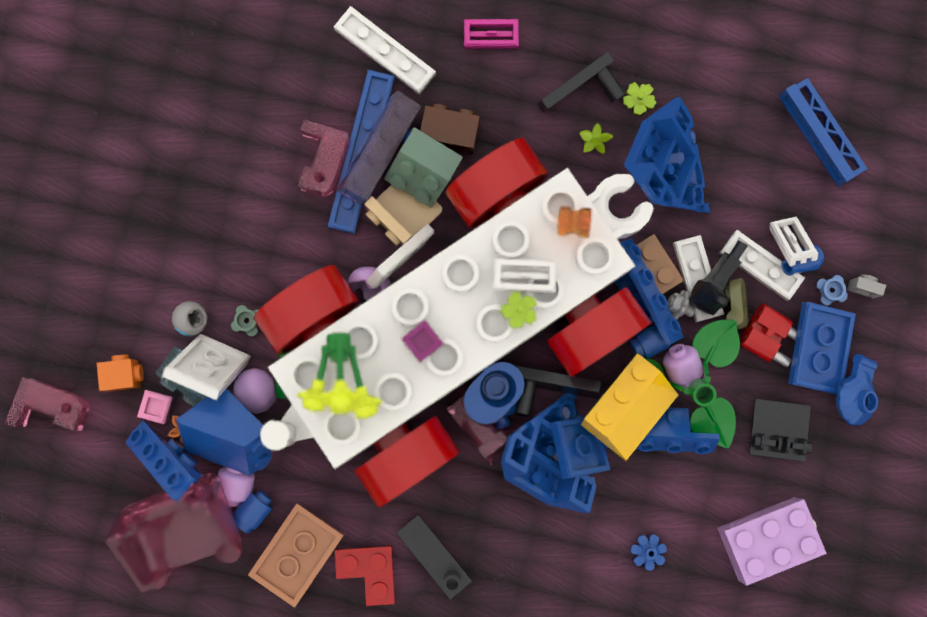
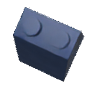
(224, 434)

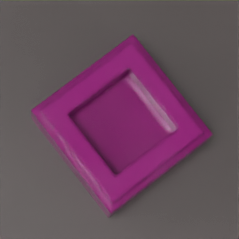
(422, 341)

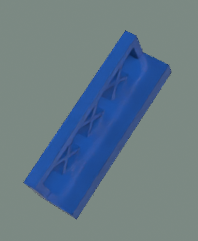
(818, 135)

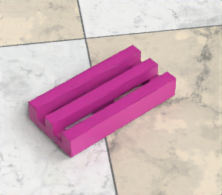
(491, 44)

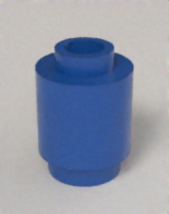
(648, 342)
(252, 511)

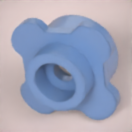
(839, 287)

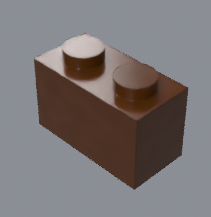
(451, 128)

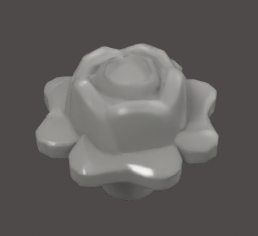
(680, 305)

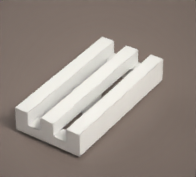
(798, 254)
(520, 275)

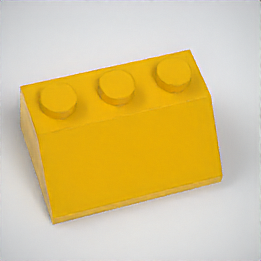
(630, 407)

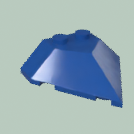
(667, 161)
(533, 463)

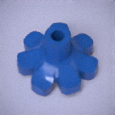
(643, 549)

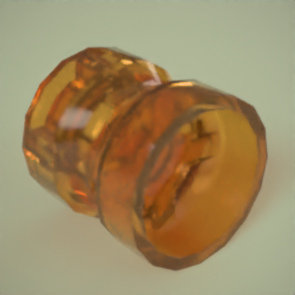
(574, 221)

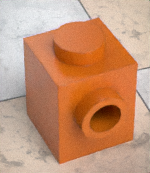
(119, 374)

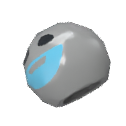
(189, 318)

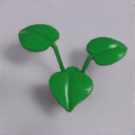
(720, 346)

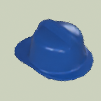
(493, 393)

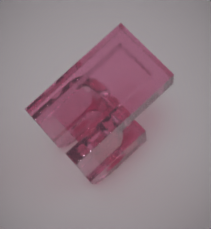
(326, 160)
(48, 401)
(484, 435)

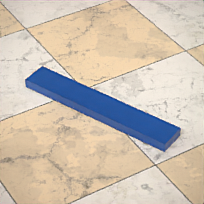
(375, 95)

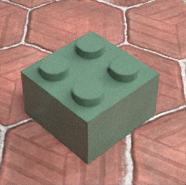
(423, 168)

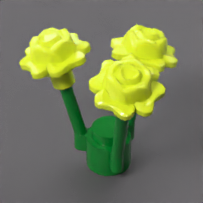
(340, 398)

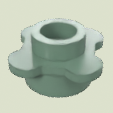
(239, 324)

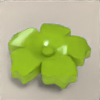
(639, 98)
(519, 310)

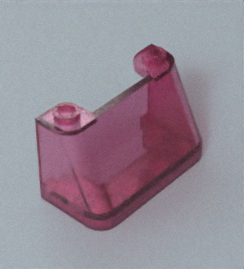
(167, 534)

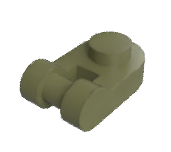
(737, 296)

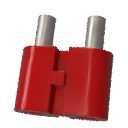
(766, 333)

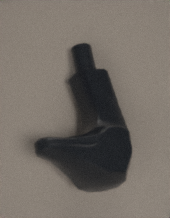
(709, 292)

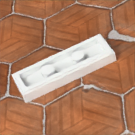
(398, 258)
(693, 267)
(764, 267)

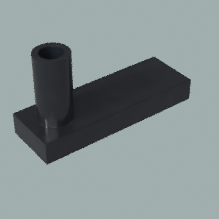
(599, 71)
(552, 381)
(434, 556)

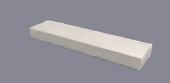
(384, 50)

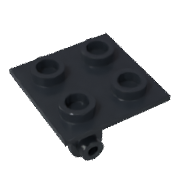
(780, 430)

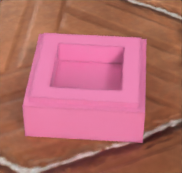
(155, 407)

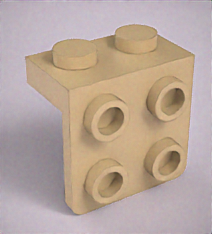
(400, 214)

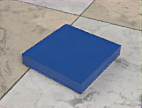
(578, 449)

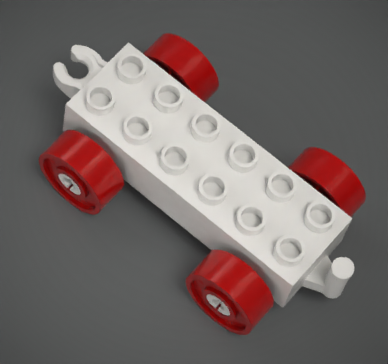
(462, 309)

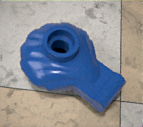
(856, 394)

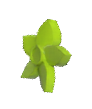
(595, 139)

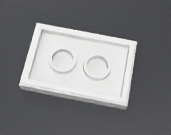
(207, 366)

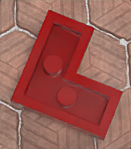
(372, 563)

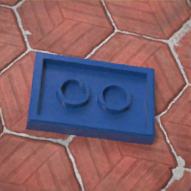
(821, 348)

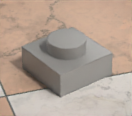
(866, 286)

